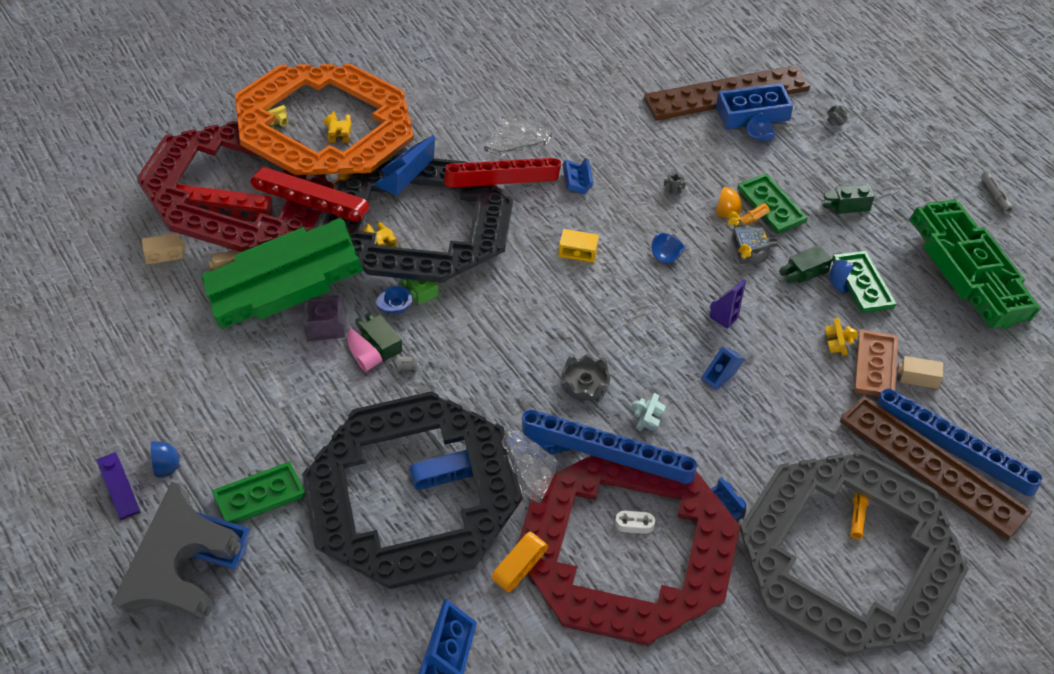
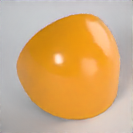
(728, 202)

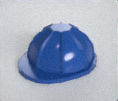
(394, 300)

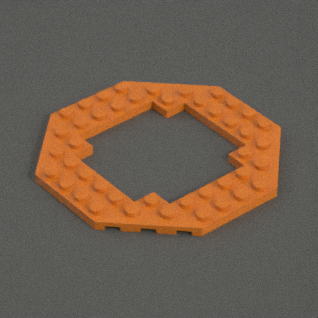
(298, 159)

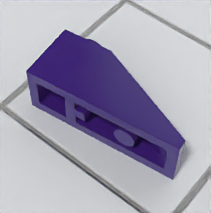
(727, 307)
(118, 485)

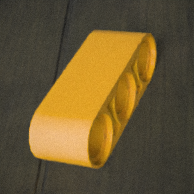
(519, 562)

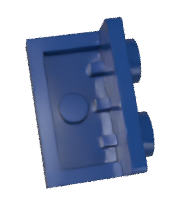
(578, 176)
(727, 496)

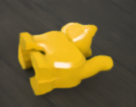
(338, 128)
(384, 235)

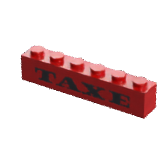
(229, 203)

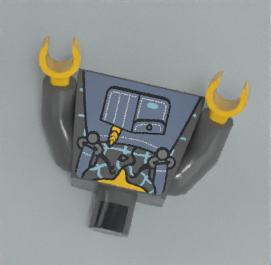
(749, 241)

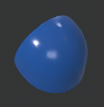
(760, 128)
(667, 248)
(839, 274)
(164, 458)

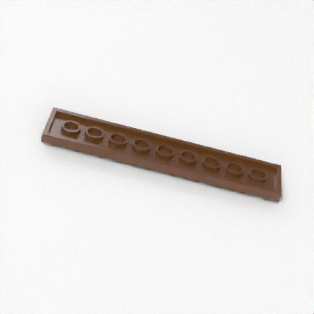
(704, 95)
(936, 467)

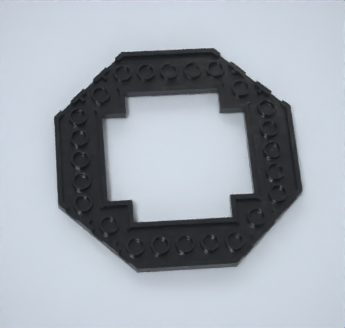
(486, 238)
(426, 557)

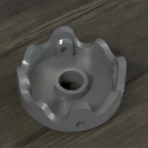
(586, 367)

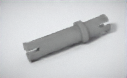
(1000, 196)

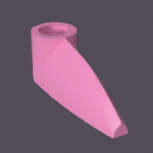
(363, 351)

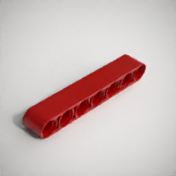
(502, 172)
(310, 194)

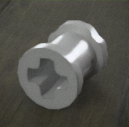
(407, 359)

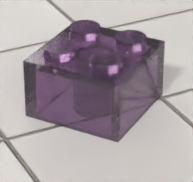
(324, 318)

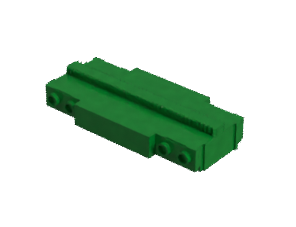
(974, 264)
(281, 273)

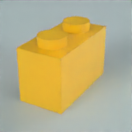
(578, 245)

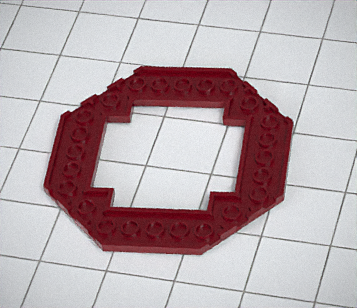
(169, 164)
(616, 614)

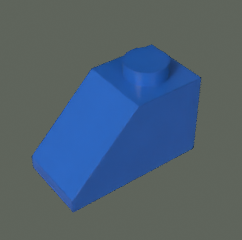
(722, 367)

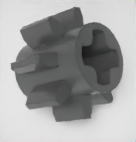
(837, 115)
(674, 183)

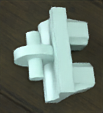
(646, 410)

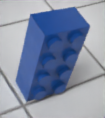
(740, 105)

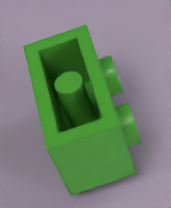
(420, 290)

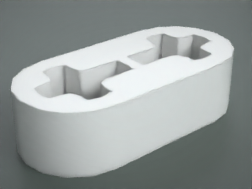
(635, 522)

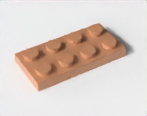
(875, 362)

